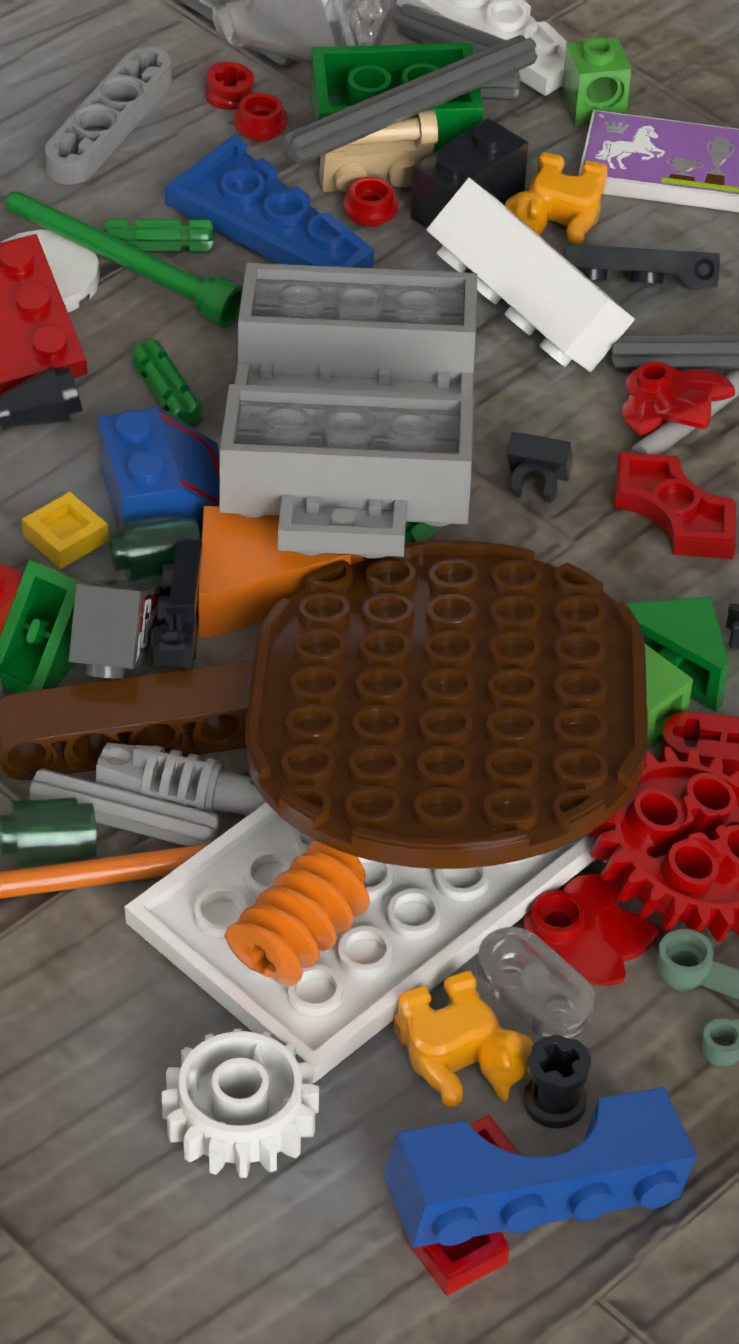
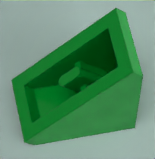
(38, 630)
(690, 639)

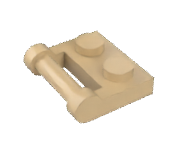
(383, 154)

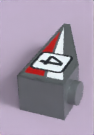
(113, 625)

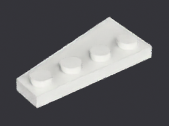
(508, 20)

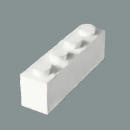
(530, 276)

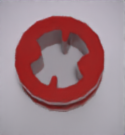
(221, 77)

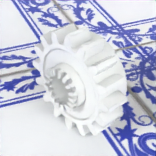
(240, 1101)

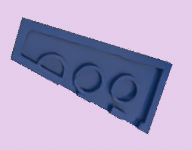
(263, 213)

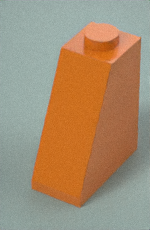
(246, 572)

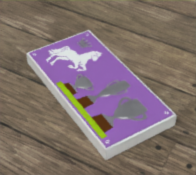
(666, 160)

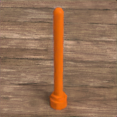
(94, 871)

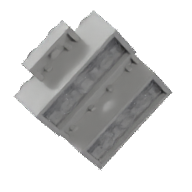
(351, 405)

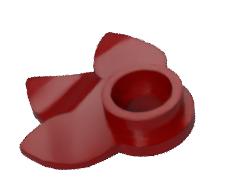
(665, 393)
(591, 929)

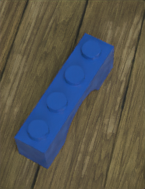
(462, 1187)

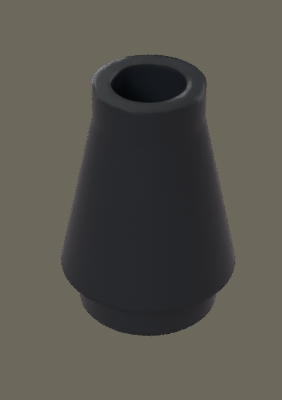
(40, 399)

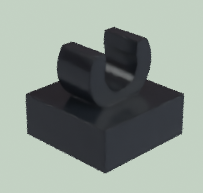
(540, 458)

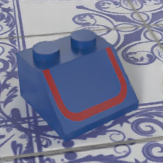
(157, 466)

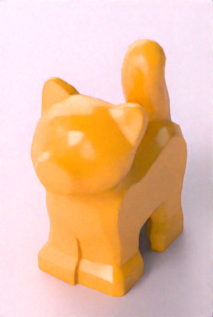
(561, 198)
(459, 1036)

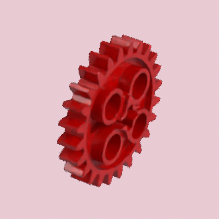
(677, 844)

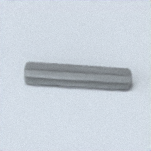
(130, 809)

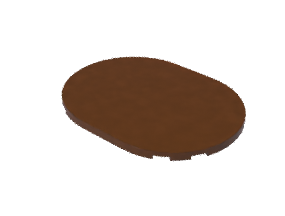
(448, 706)

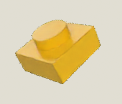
(65, 530)

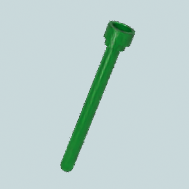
(216, 299)

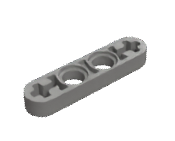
(98, 110)

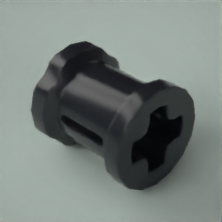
(557, 1076)

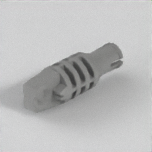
(177, 778)

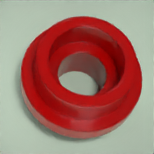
(260, 117)
(370, 202)

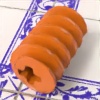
(300, 914)

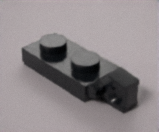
(694, 269)
(178, 609)

